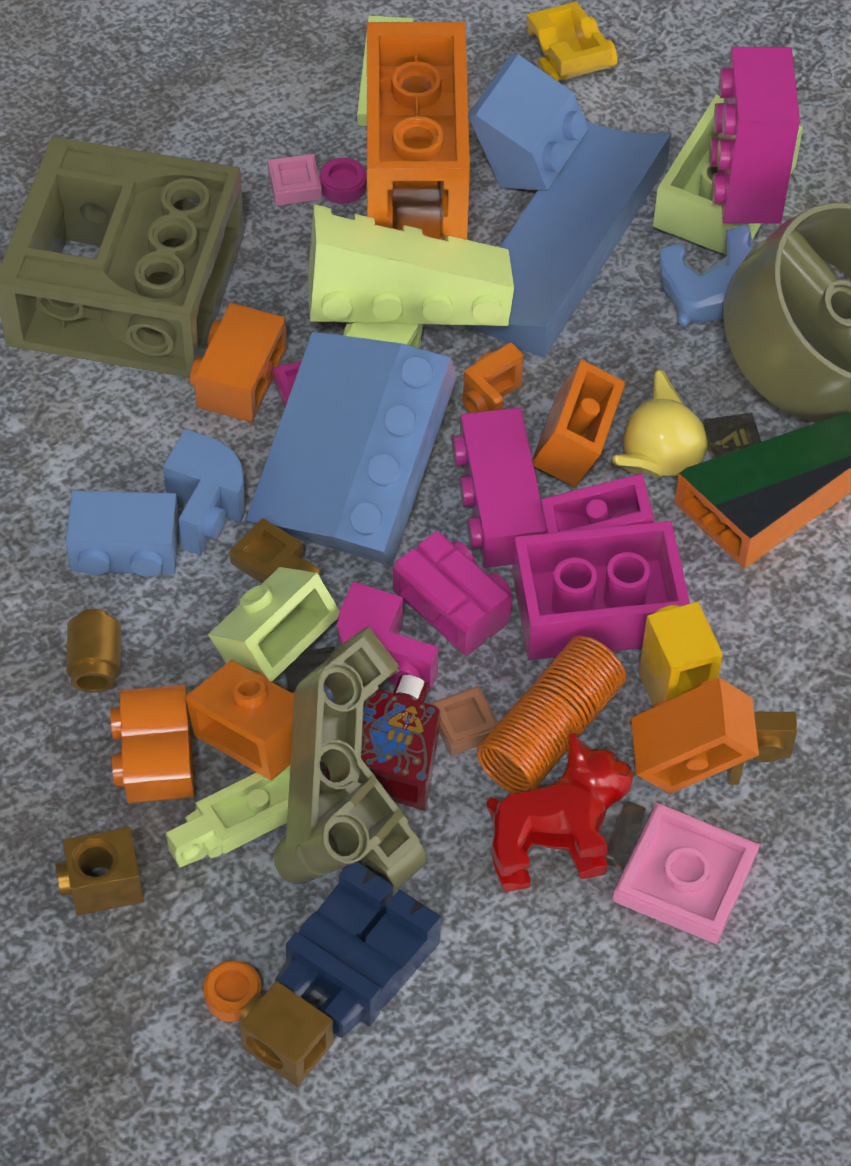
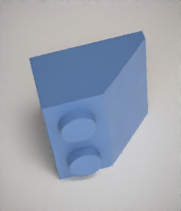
(527, 125)

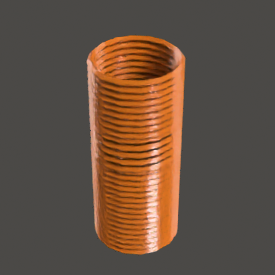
(538, 726)

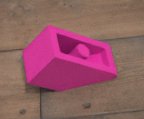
(600, 506)

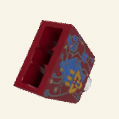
(401, 740)

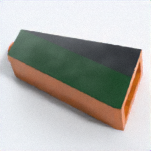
(769, 488)

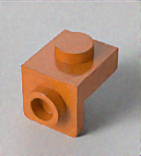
(492, 378)

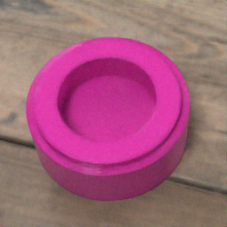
(343, 180)

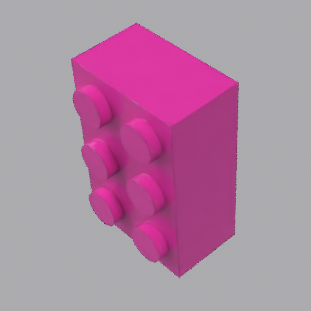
(755, 134)
(595, 585)

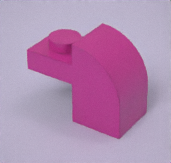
(384, 614)

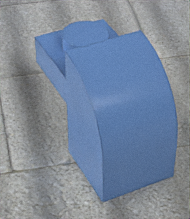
(211, 484)

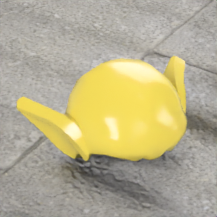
(662, 434)

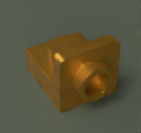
(775, 740)

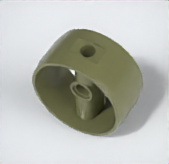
(789, 285)

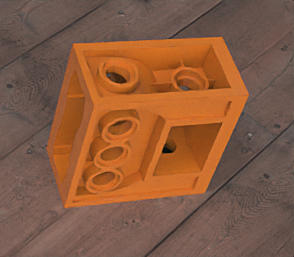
(418, 127)

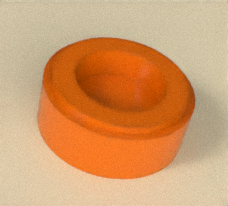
(230, 988)

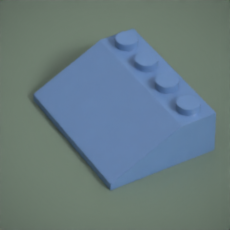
(354, 444)

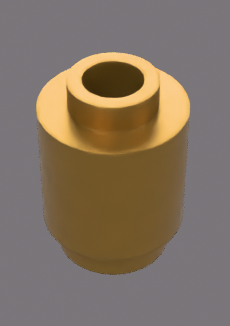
(93, 650)

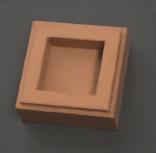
(465, 720)

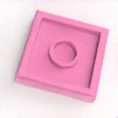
(686, 873)

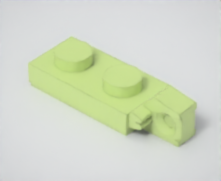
(231, 818)

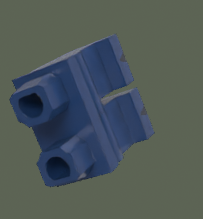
(359, 948)

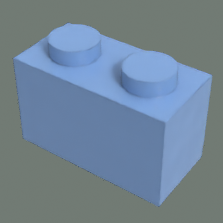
(122, 532)

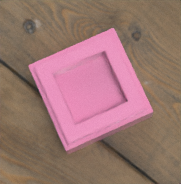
(294, 179)

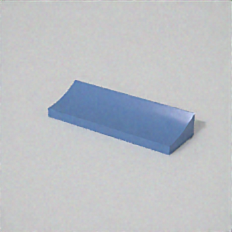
(574, 229)

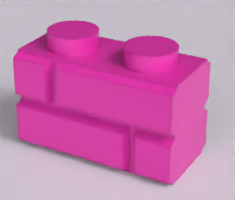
(453, 592)

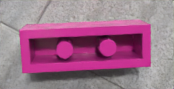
(497, 483)

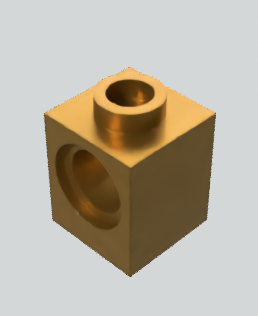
(100, 850)
(285, 1032)

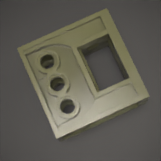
(156, 263)

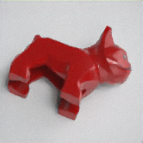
(559, 816)

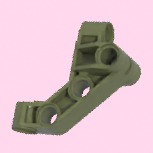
(351, 813)

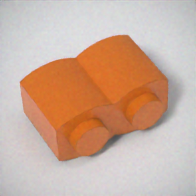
(154, 744)

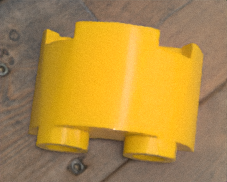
(570, 42)

